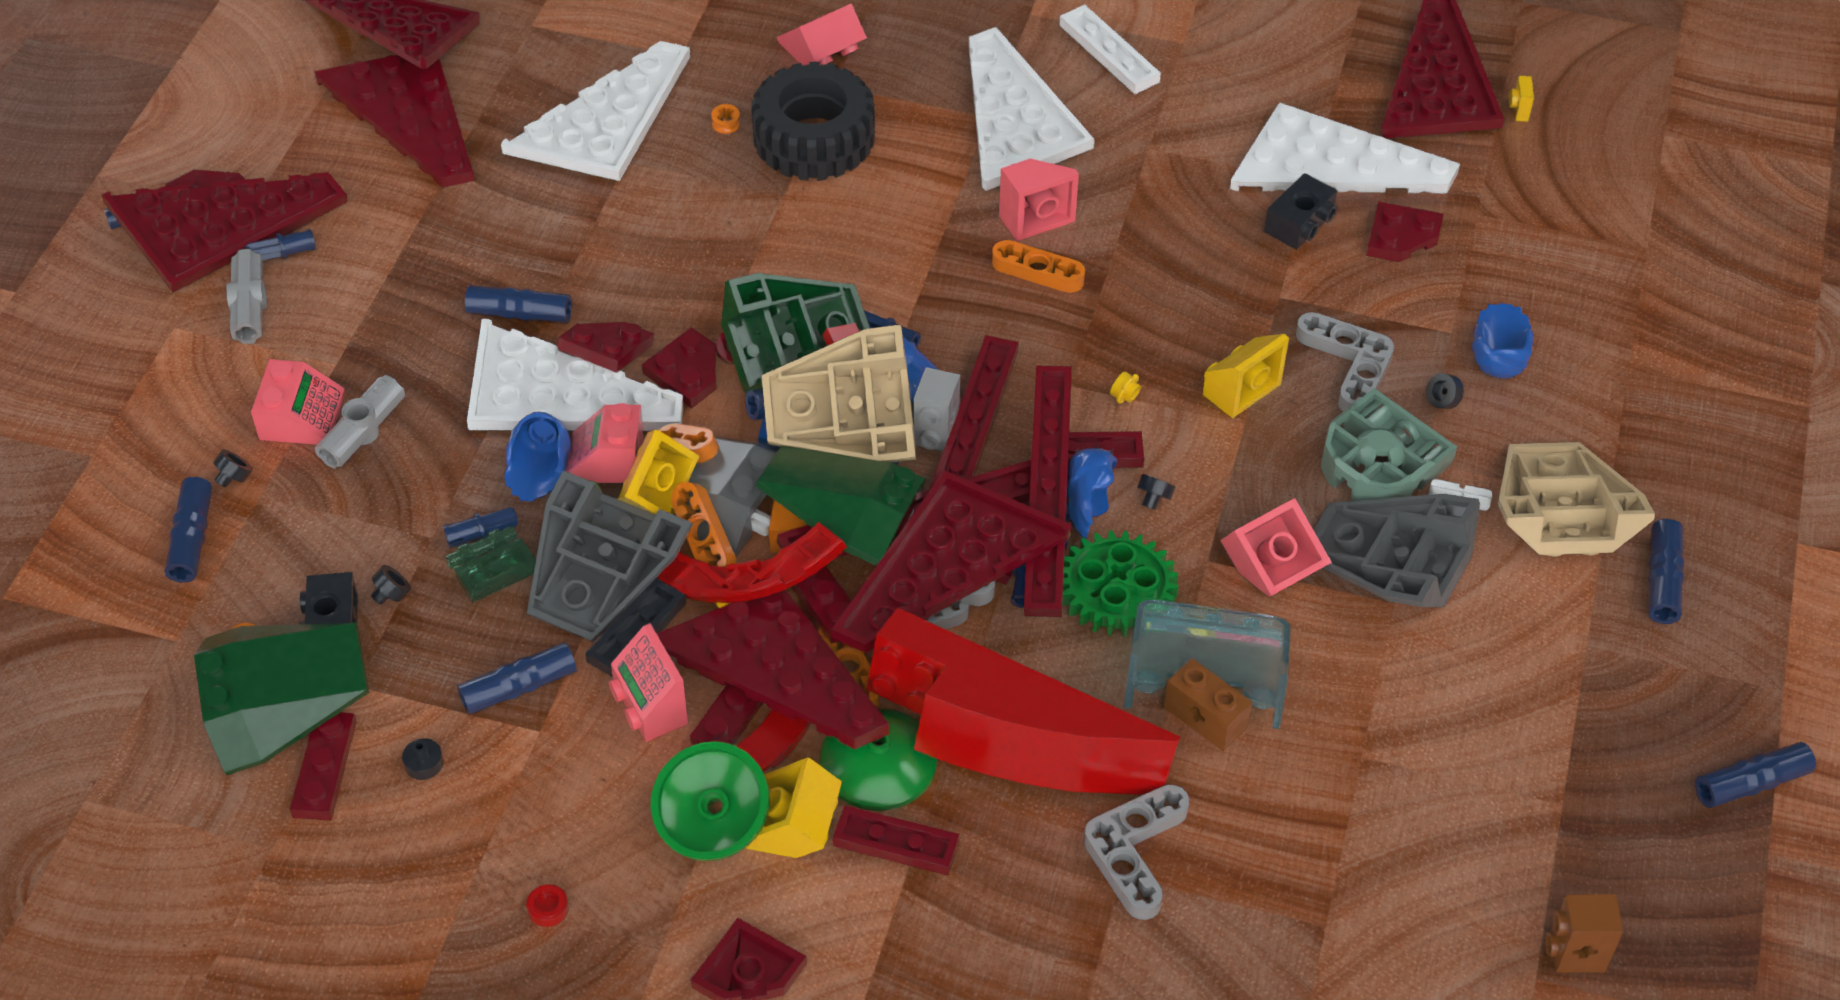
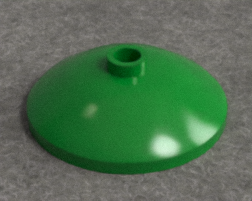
(884, 774)
(693, 784)

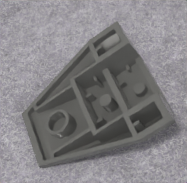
(732, 486)
(1401, 546)
(597, 556)

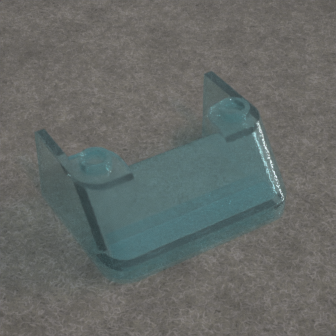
(1234, 645)

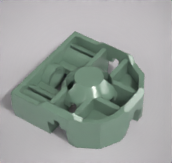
(1380, 432)

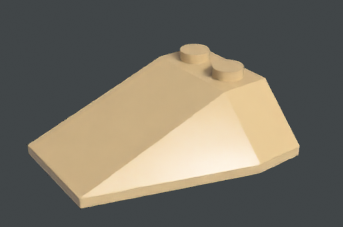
(845, 399)
(1569, 500)

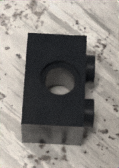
(1301, 211)
(330, 599)

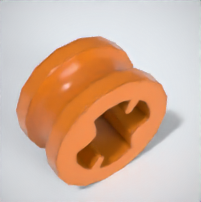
(725, 111)

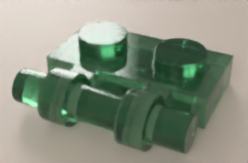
(495, 569)

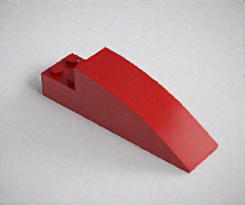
(1011, 718)

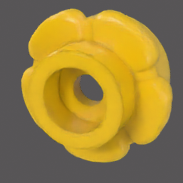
(1125, 388)

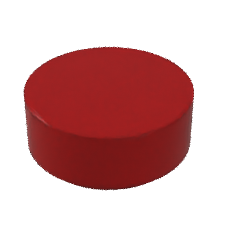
(547, 905)

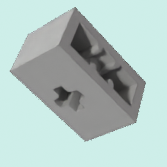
(935, 408)

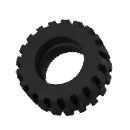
(813, 148)

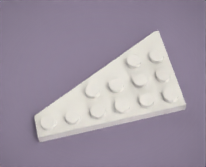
(1017, 111)
(607, 120)
(1338, 156)
(531, 375)

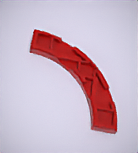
(754, 578)
(774, 739)

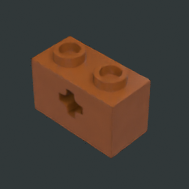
(1207, 704)
(1585, 933)

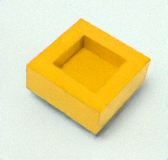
(1522, 98)

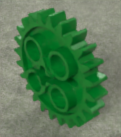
(1112, 577)

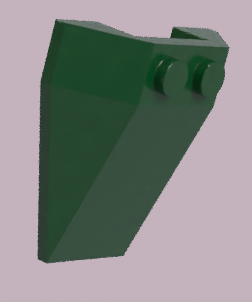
(782, 319)
(846, 494)
(275, 686)

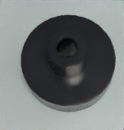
(1444, 391)
(231, 467)
(1155, 489)
(389, 585)
(422, 759)

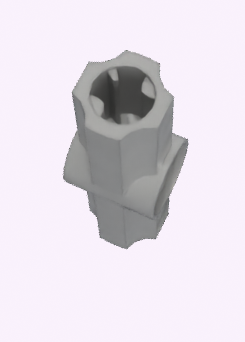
(246, 296)
(360, 421)

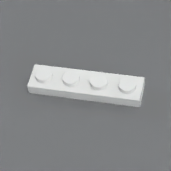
(1110, 49)

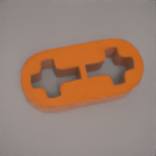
(695, 438)

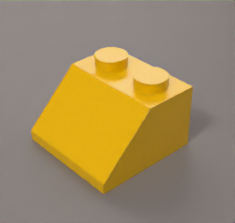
(1246, 374)
(656, 472)
(799, 810)

